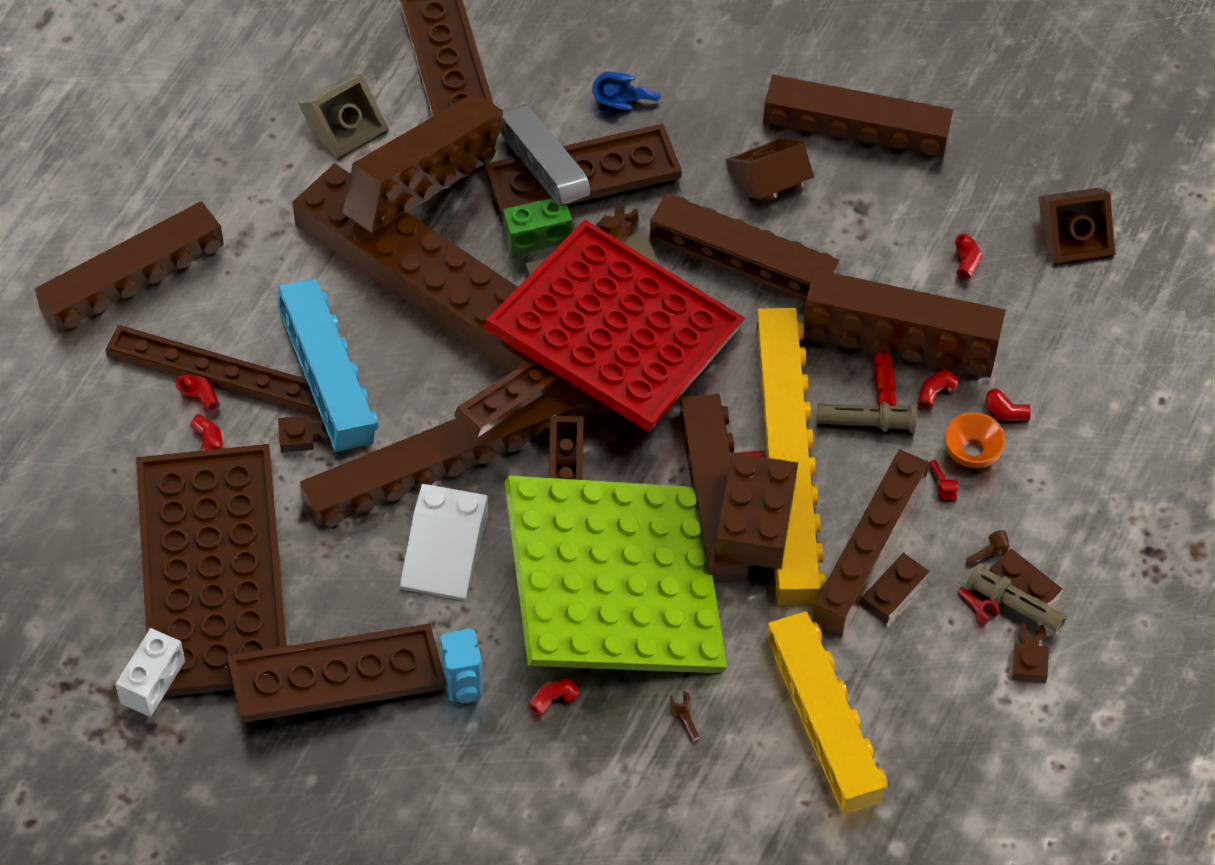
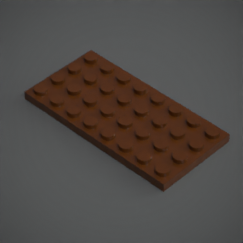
(211, 558)

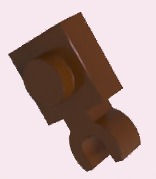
(619, 225)
(299, 433)
(1030, 658)

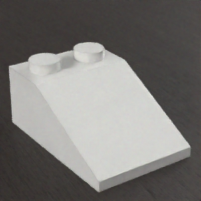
(444, 542)

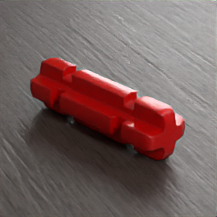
(885, 378)

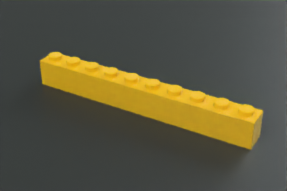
(790, 440)

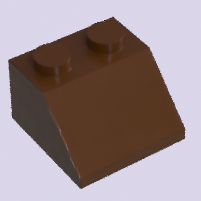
(772, 168)
(1077, 224)

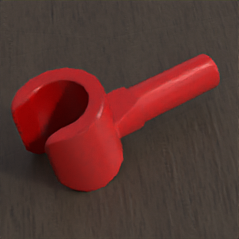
(946, 488)
(979, 606)

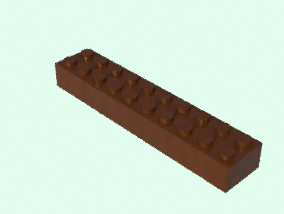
(412, 264)

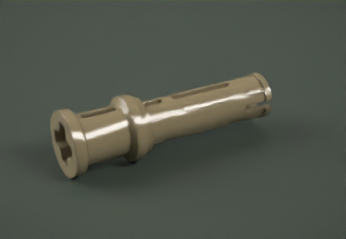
(877, 416)
(1002, 591)

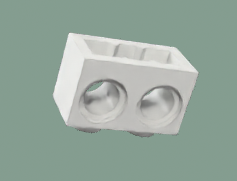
(150, 672)

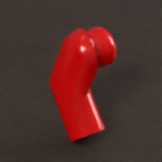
(969, 254)
(942, 379)
(198, 388)
(1005, 409)
(211, 433)
(549, 691)

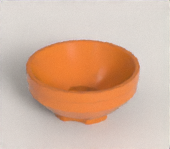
(975, 429)

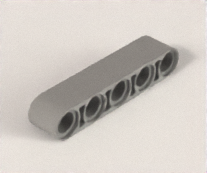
(544, 155)

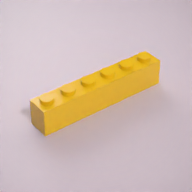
(826, 713)

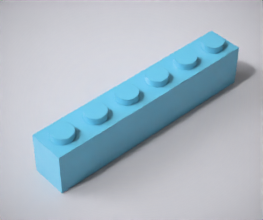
(327, 365)

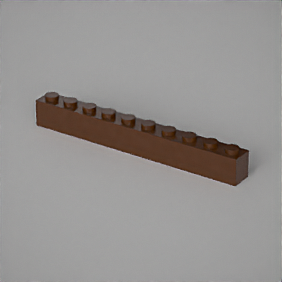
(434, 456)

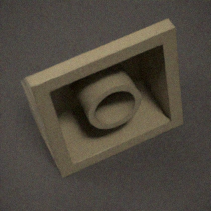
(344, 114)

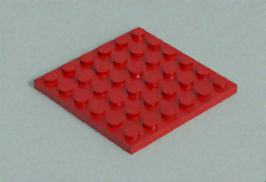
(615, 324)

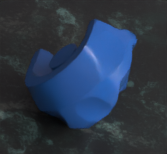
(615, 89)

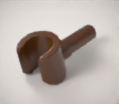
(999, 546)
(683, 711)

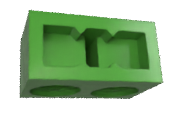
(536, 226)

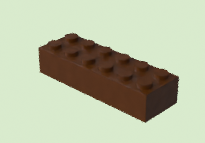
(422, 162)
(903, 323)

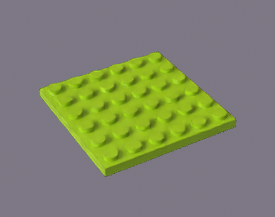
(613, 576)

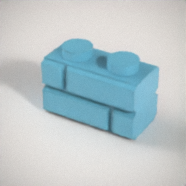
(462, 665)

